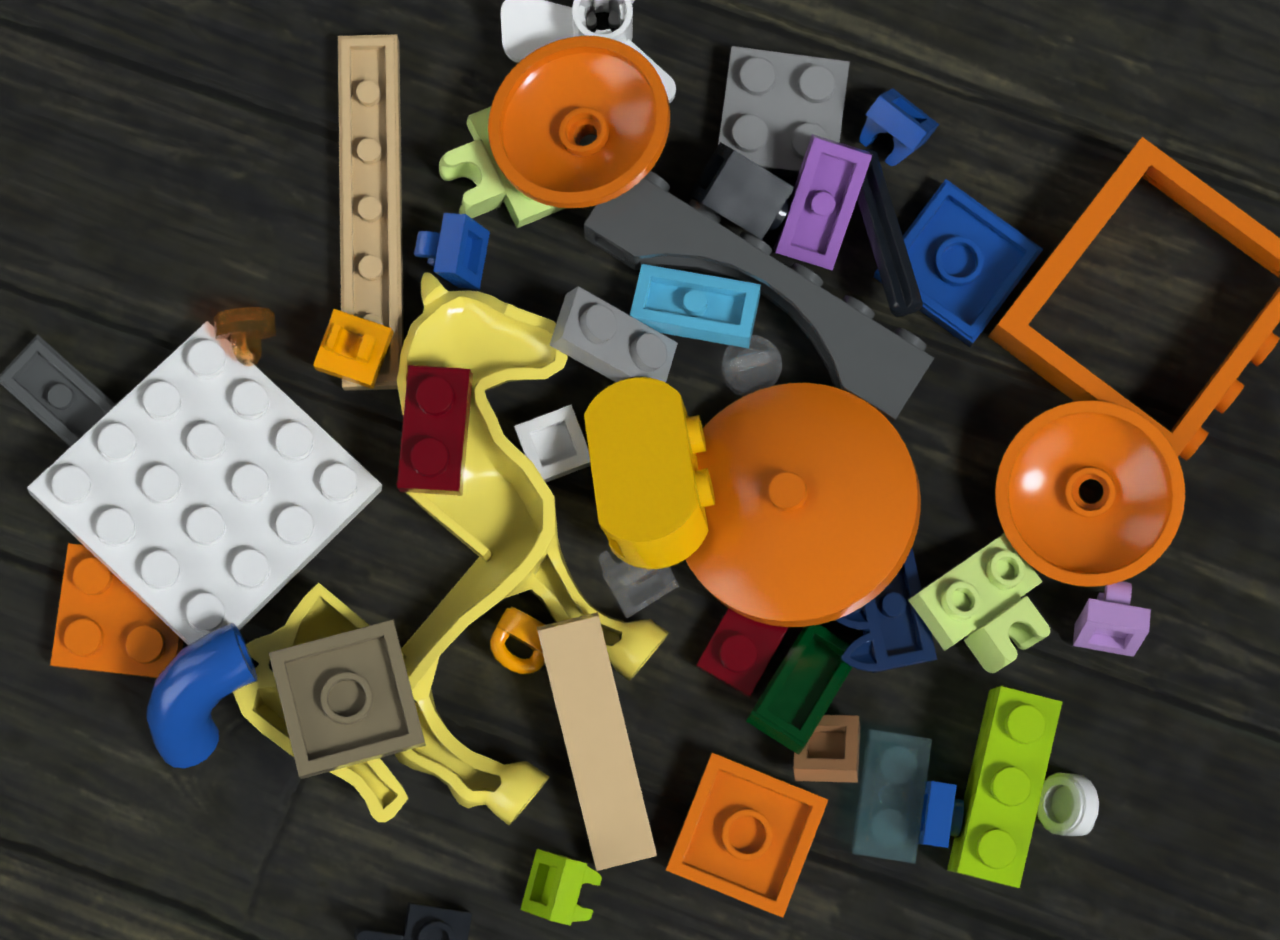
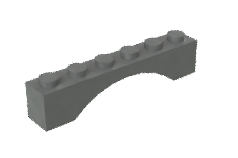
(663, 231)

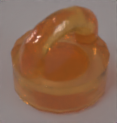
(245, 330)

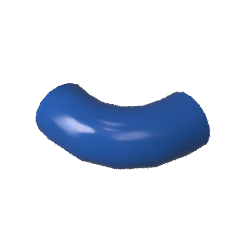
(190, 690)

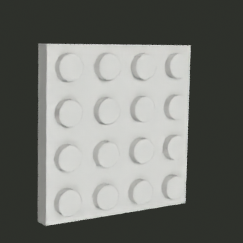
(205, 489)

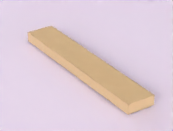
(371, 190)

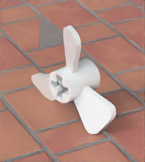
(535, 23)

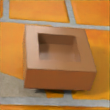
(831, 751)

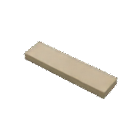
(596, 741)

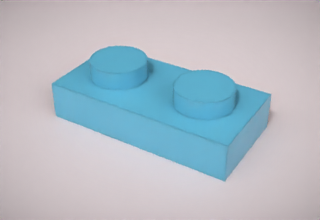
(696, 305)

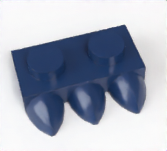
(891, 627)

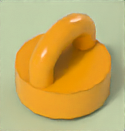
(524, 629)

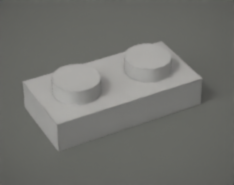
(610, 339)

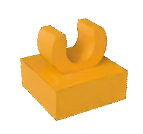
(353, 349)

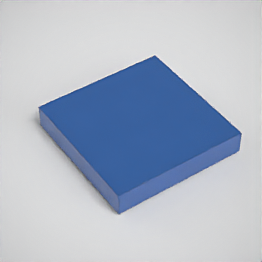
(964, 261)

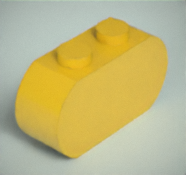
(648, 472)

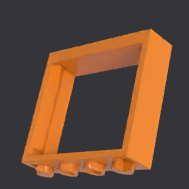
(1209, 207)

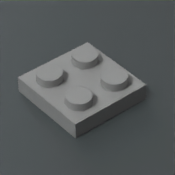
(778, 104)

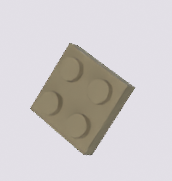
(346, 699)

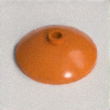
(574, 92)
(1079, 538)

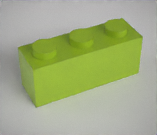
(1005, 786)

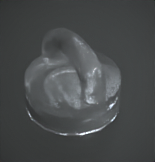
(751, 368)

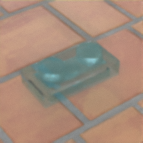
(891, 796)

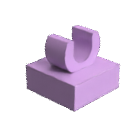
(1111, 622)

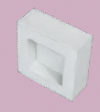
(554, 443)

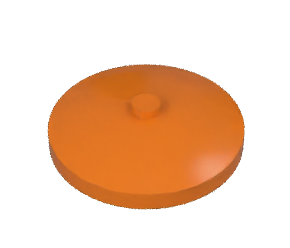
(807, 505)

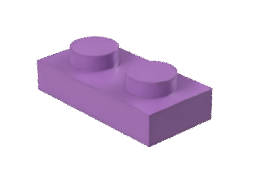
(822, 202)

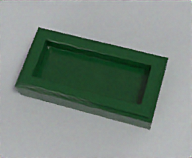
(802, 688)

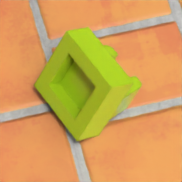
(556, 886)

